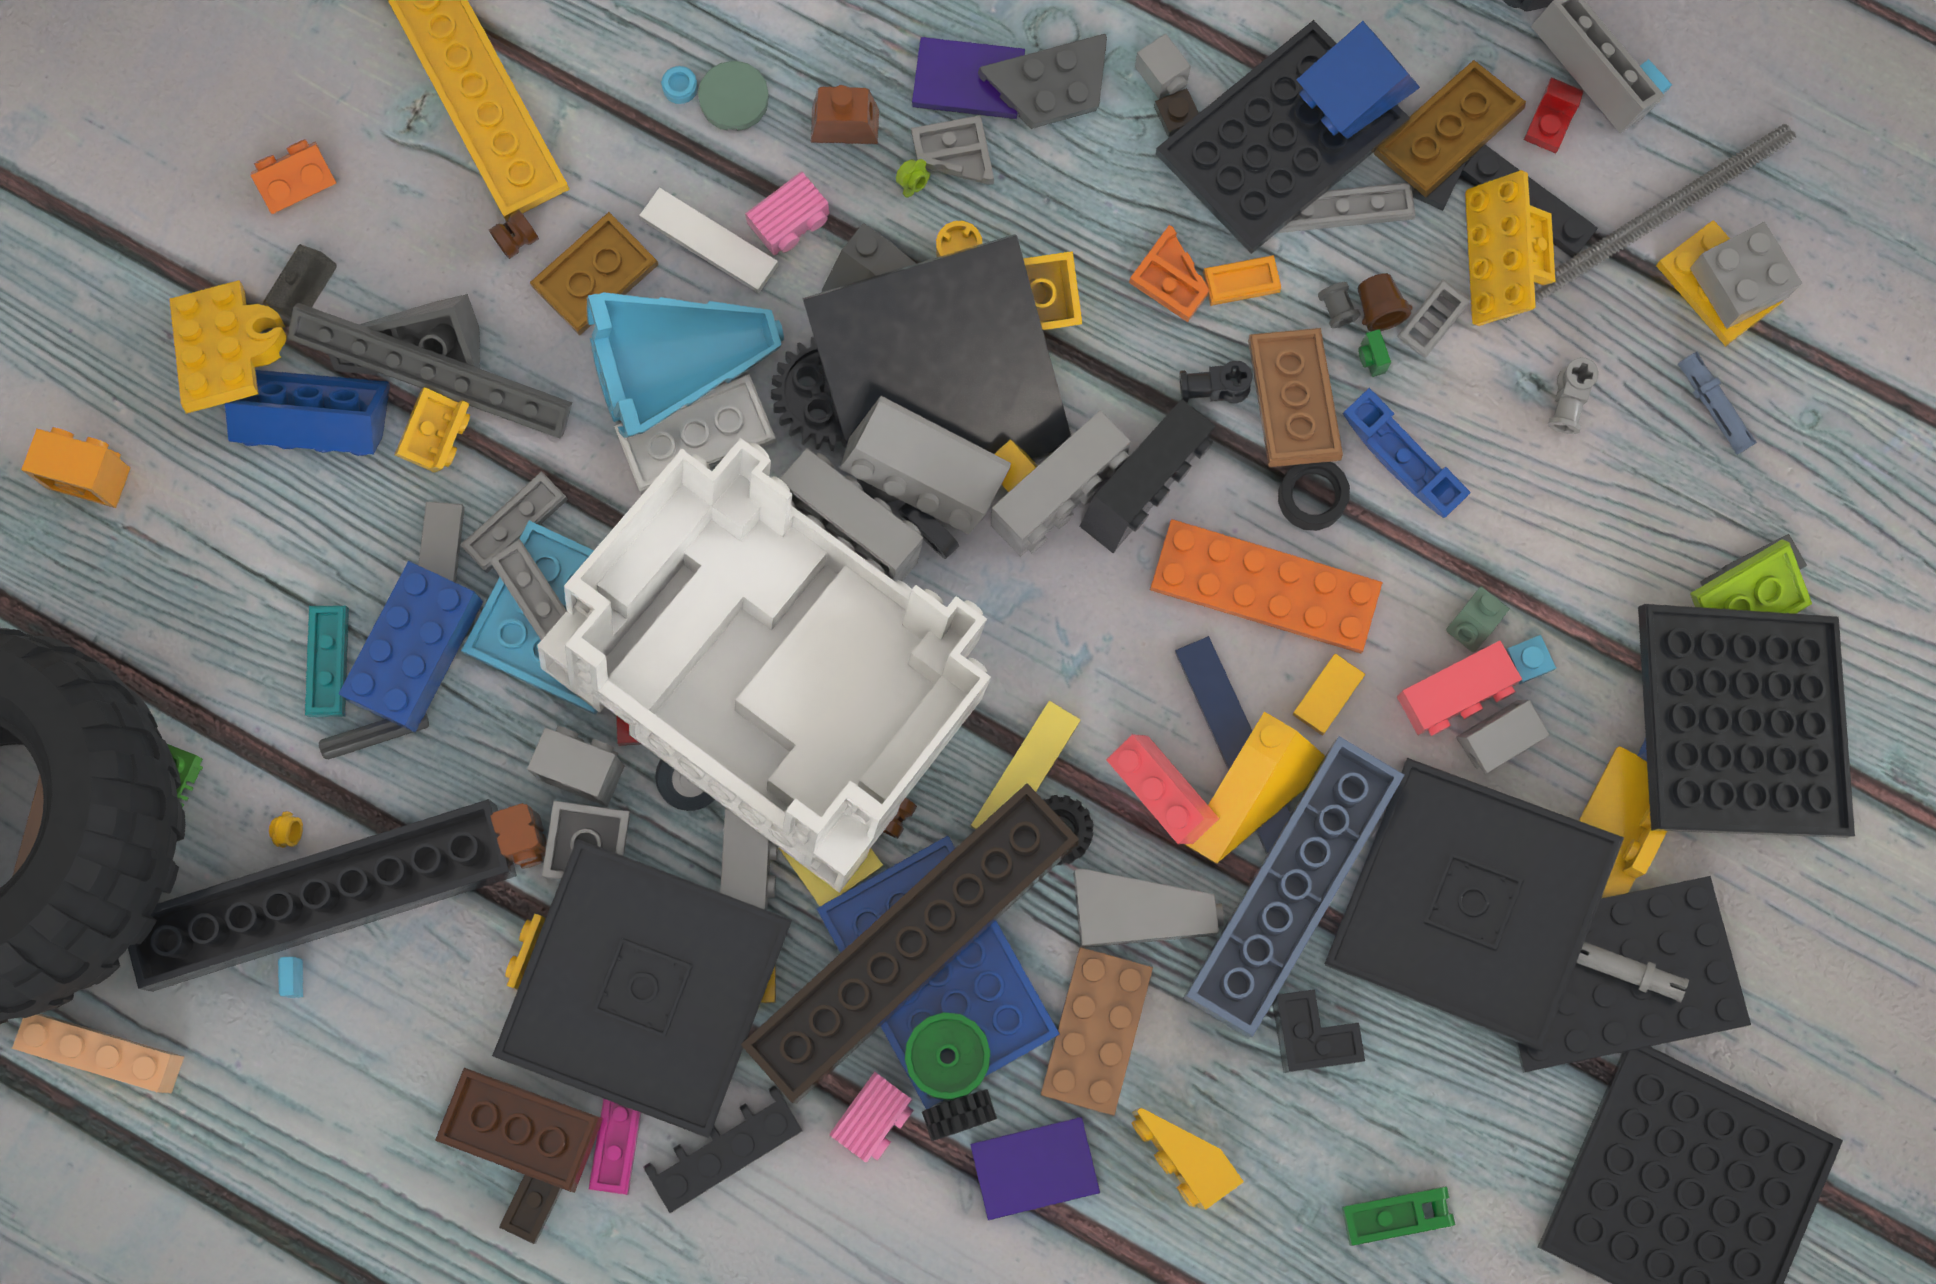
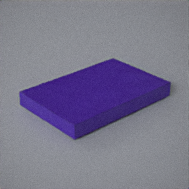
(950, 78)
(1035, 1168)

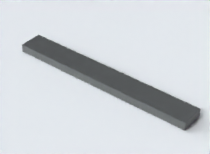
(429, 370)

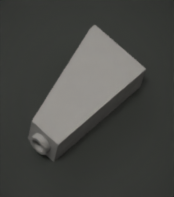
(1139, 911)

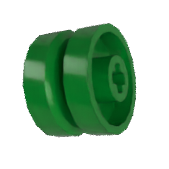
(952, 1033)

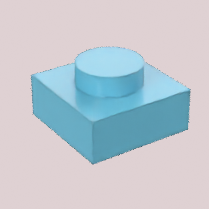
(1531, 658)

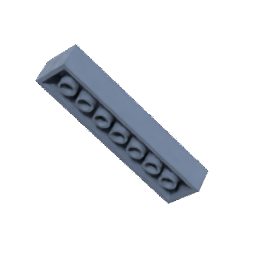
(1293, 887)

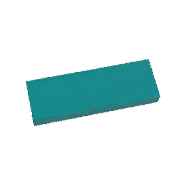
(326, 661)

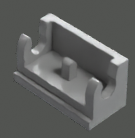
(1503, 735)

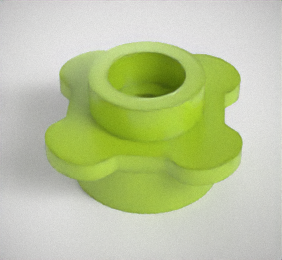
(912, 176)

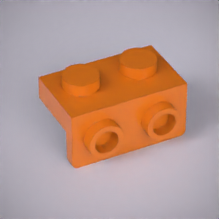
(292, 176)

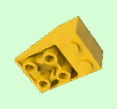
(1198, 1165)

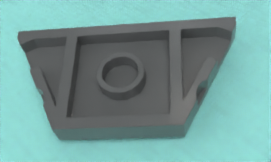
(1051, 82)

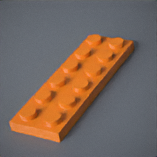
(1266, 586)

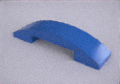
(1403, 456)

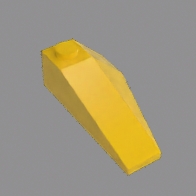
(1261, 781)

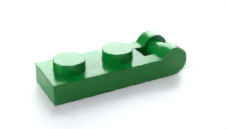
(1396, 1216)

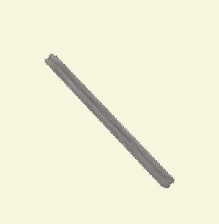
(1665, 210)

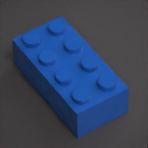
(411, 646)

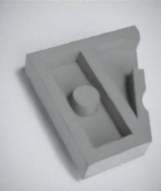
(955, 148)

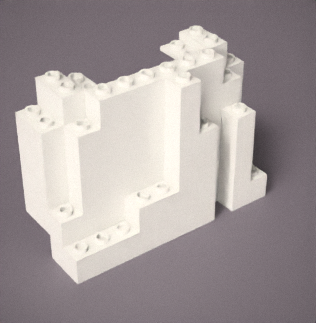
(767, 658)

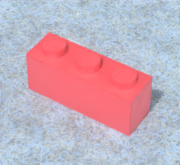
(1460, 689)
(1162, 789)

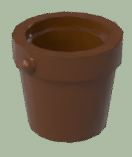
(1382, 303)

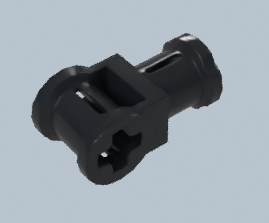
(1217, 383)

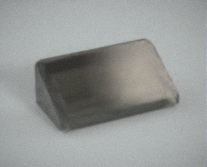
(300, 280)

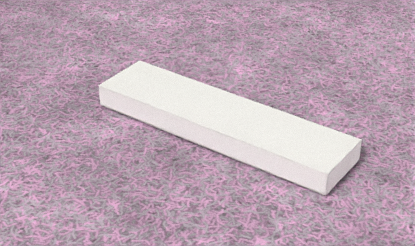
(709, 240)

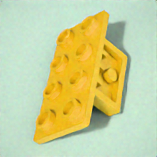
(1506, 248)
(1623, 808)

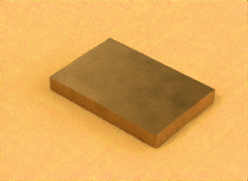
(598, 262)

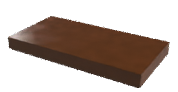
(519, 1130)

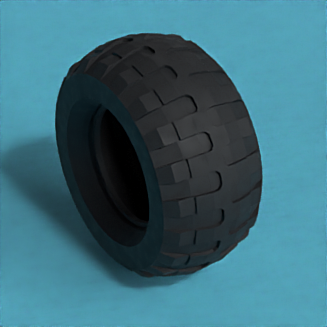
(102, 829)

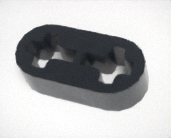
(933, 532)

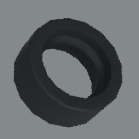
(1304, 520)

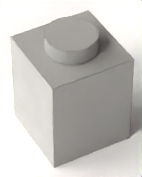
(1163, 67)

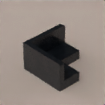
(1305, 1043)

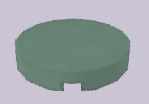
(733, 95)

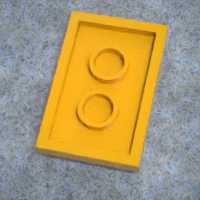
(1677, 270)

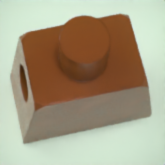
(844, 116)

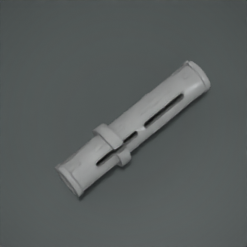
(1632, 971)

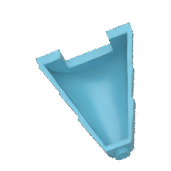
(671, 352)

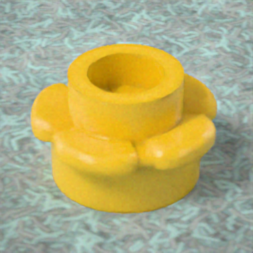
(286, 830)

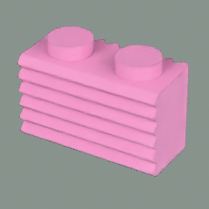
(788, 214)
(871, 1118)

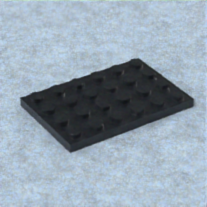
(1263, 150)
(1681, 934)

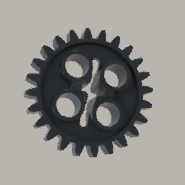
(798, 400)

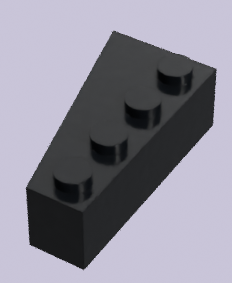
(1147, 475)

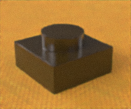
(1175, 111)

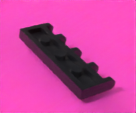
(725, 1153)

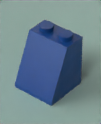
(1355, 82)

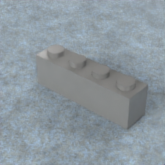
(1597, 62)
(747, 863)

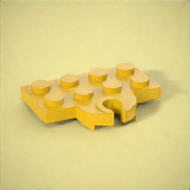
(221, 344)

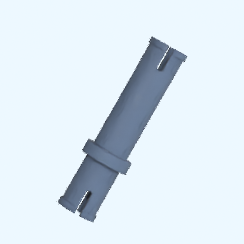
(1713, 397)

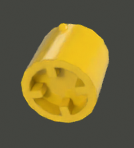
(956, 237)

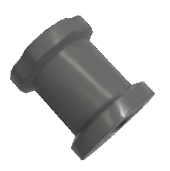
(1339, 304)

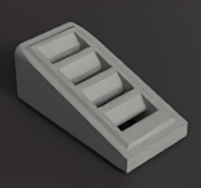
(1452, 296)

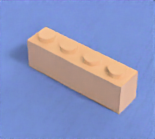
(98, 1052)

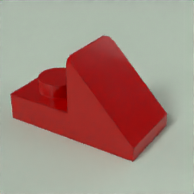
(1553, 115)

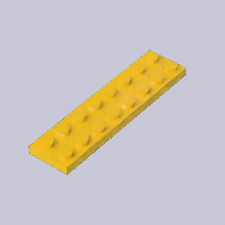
(481, 102)

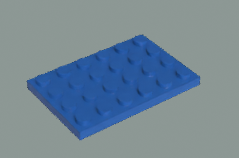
(979, 983)

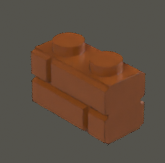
(520, 835)

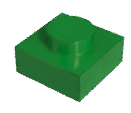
(1374, 353)

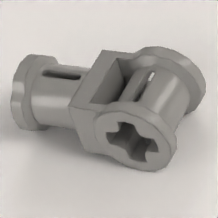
(1573, 395)

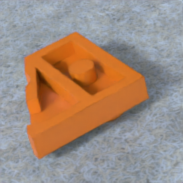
(1170, 277)

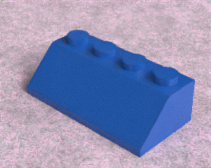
(311, 413)

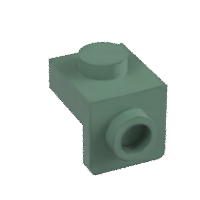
(1477, 619)

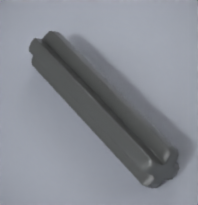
(364, 737)

